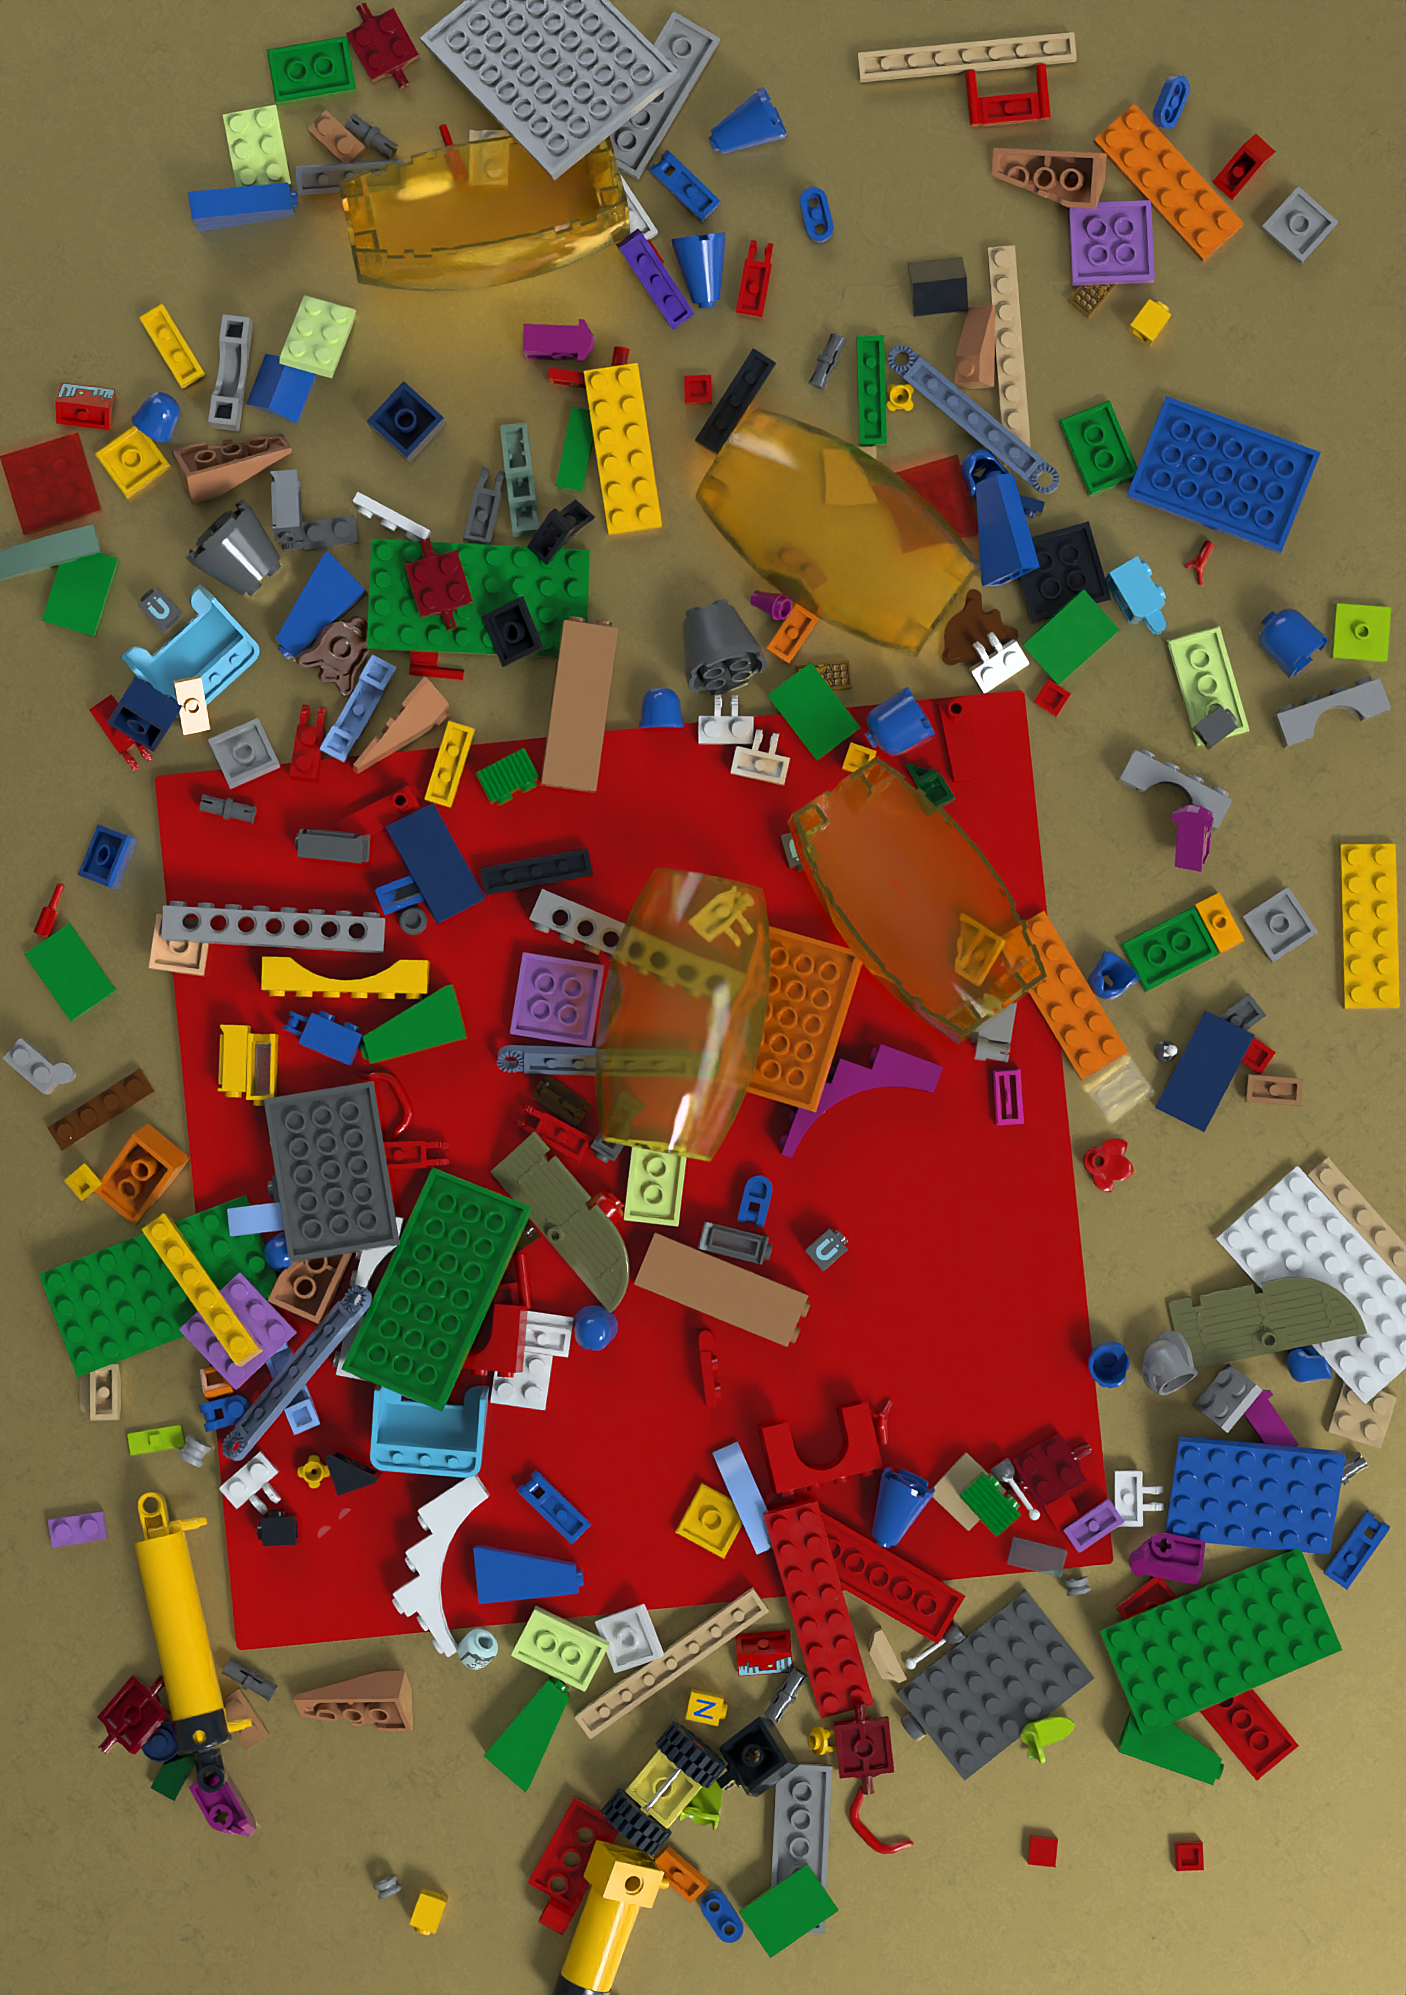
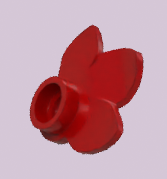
(1112, 1165)

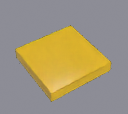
(132, 461)
(711, 1521)

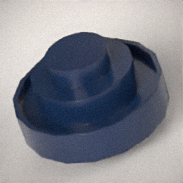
(161, 1744)

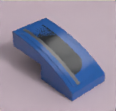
(398, 895)

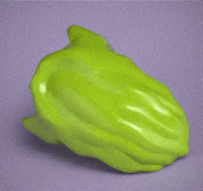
(1045, 1733)
(704, 1806)

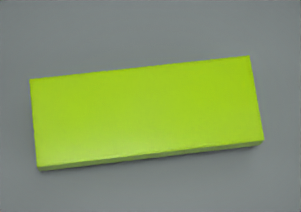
(156, 1439)

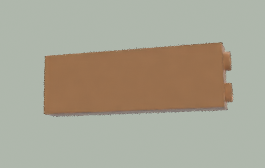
(579, 705)
(722, 1290)

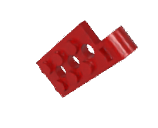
(564, 1903)

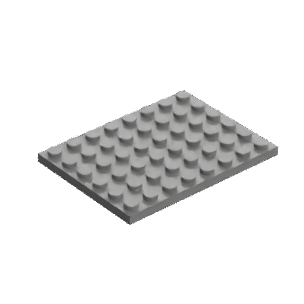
(551, 71)

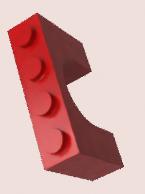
(506, 1344)
(858, 1454)

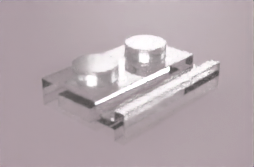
(1121, 1091)

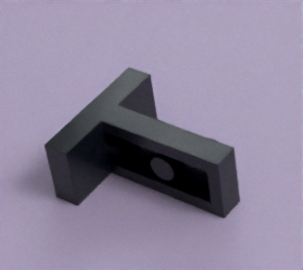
(559, 529)

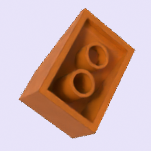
(141, 1173)

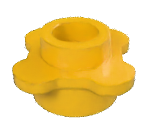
(905, 391)
(306, 1471)

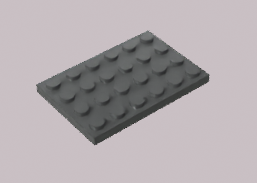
(331, 1172)
(995, 1685)

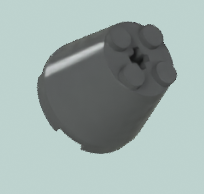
(236, 551)
(719, 649)

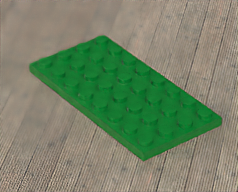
(494, 578)
(437, 1289)
(130, 1300)
(1219, 1640)

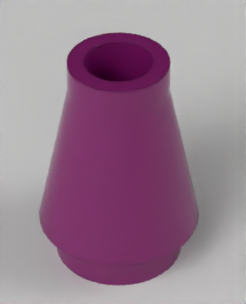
(773, 604)

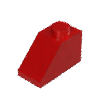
(1244, 166)

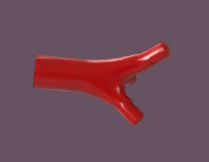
(1200, 560)
(881, 1423)

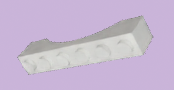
(367, 1266)

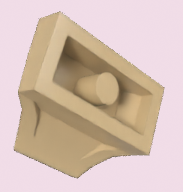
(101, 1394)
(884, 1656)

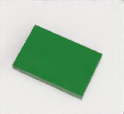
(311, 70)
(1099, 448)
(81, 593)
(1070, 637)
(813, 711)
(1169, 949)
(70, 972)
(788, 1910)

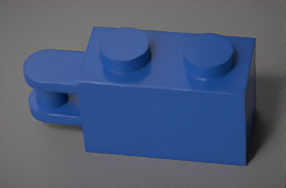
(327, 1036)

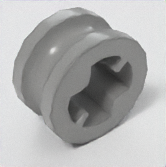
(1077, 1586)
(387, 1887)

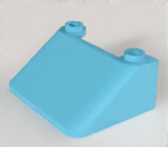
(206, 647)
(425, 1440)

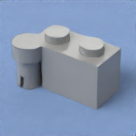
(995, 1038)
(38, 1067)

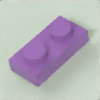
(1093, 1525)
(78, 1529)

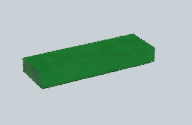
(576, 451)

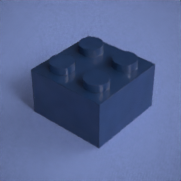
(406, 422)
(144, 713)

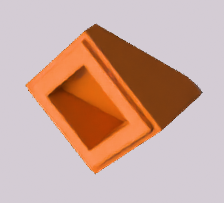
(214, 1384)

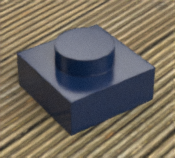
(1032, 507)

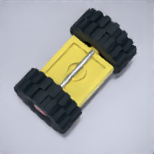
(663, 1788)

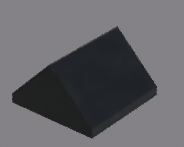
(938, 287)
(513, 632)
(349, 1473)

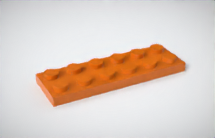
(1169, 182)
(1071, 1005)

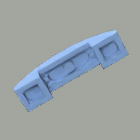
(358, 709)
(255, 1219)
(301, 1410)
(744, 1494)

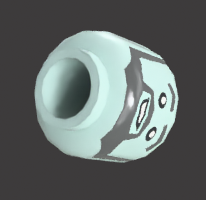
(477, 1649)

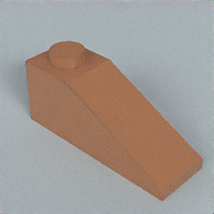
(976, 349)

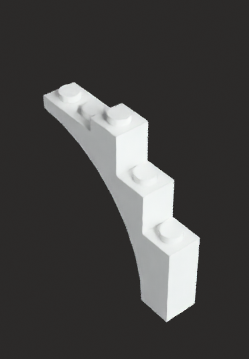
(427, 1556)

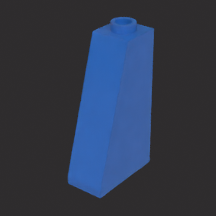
(241, 205)
(1003, 531)
(324, 600)
(519, 1576)

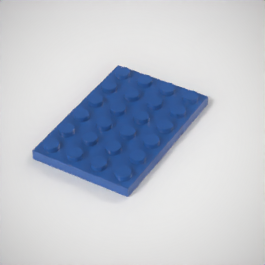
(1223, 475)
(1255, 1494)

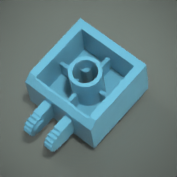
(1138, 595)

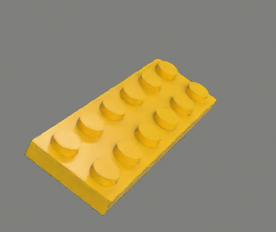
(623, 448)
(1369, 926)

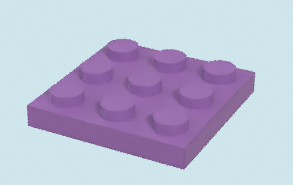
(1112, 243)
(557, 999)
(257, 1314)

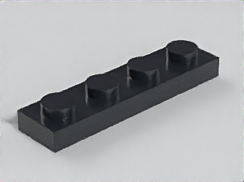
(735, 402)
(536, 872)

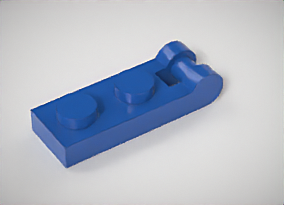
(685, 186)
(555, 1507)
(1356, 1550)

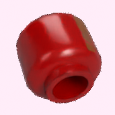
(609, 1204)

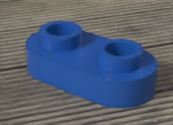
(1171, 101)
(816, 215)
(722, 1917)

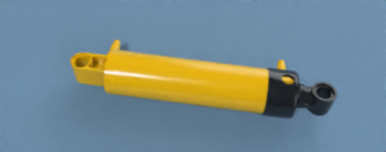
(183, 1640)

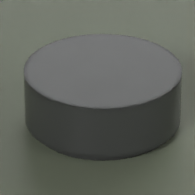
(413, 921)
(913, 1727)

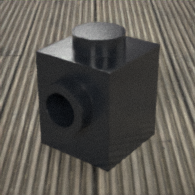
(278, 1529)

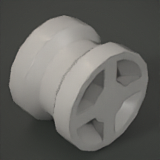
(194, 1450)

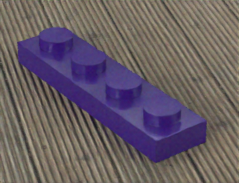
(655, 279)

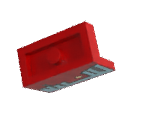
(84, 406)
(764, 1653)

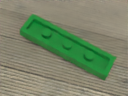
(871, 390)

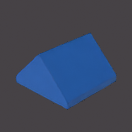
(281, 389)
(107, 857)

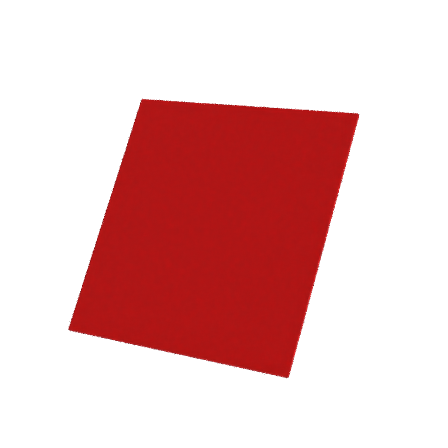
(958, 1230)

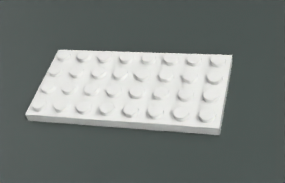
(1304, 1235)

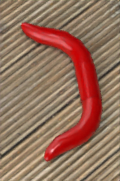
(400, 1094)
(866, 1835)

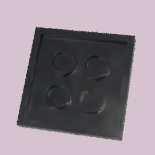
(1067, 566)

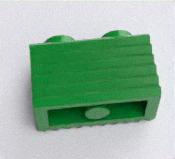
(508, 776)
(989, 1503)

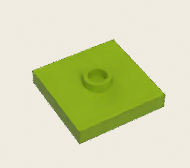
(1361, 632)

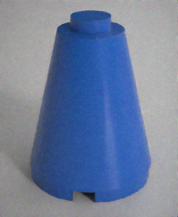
(748, 125)
(701, 266)
(898, 1505)

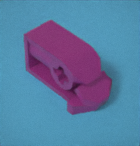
(557, 342)
(1193, 836)
(1267, 1422)
(1179, 1560)
(226, 1799)

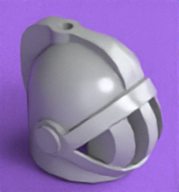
(1168, 1363)

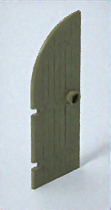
(560, 1212)
(1246, 1324)

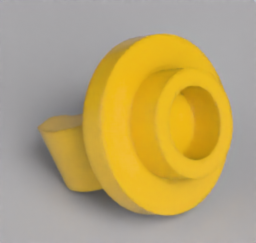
(818, 1740)

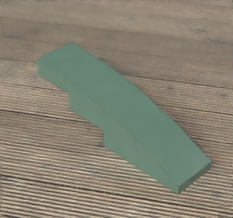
(519, 479)
(48, 552)

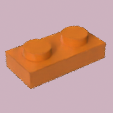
(792, 634)
(681, 1874)

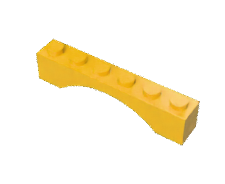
(404, 977)
(201, 1290)

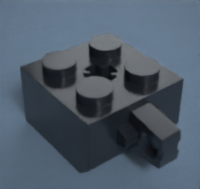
(741, 1755)

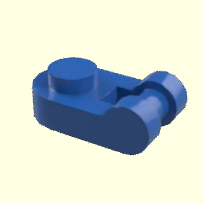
(757, 1190)
(233, 1409)

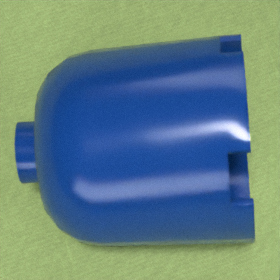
(1290, 640)
(898, 724)

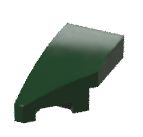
(932, 784)
(173, 1775)

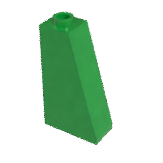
(421, 1027)
(525, 1739)
(1171, 1749)

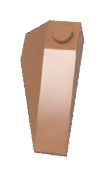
(1062, 176)
(214, 470)
(418, 715)
(310, 1286)
(370, 1699)

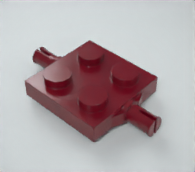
(382, 45)
(438, 584)
(1049, 1470)
(133, 1715)
(863, 1747)

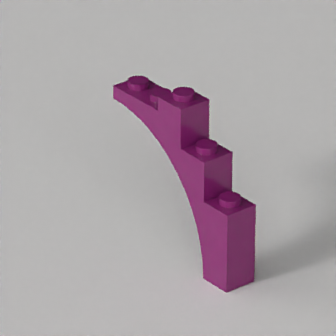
(888, 1069)

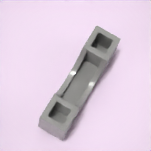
(232, 373)
(1364, 701)
(1143, 772)

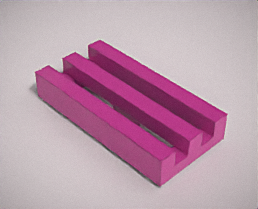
(997, 1102)

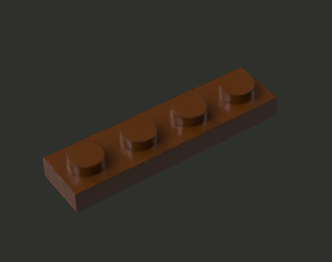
(101, 1109)

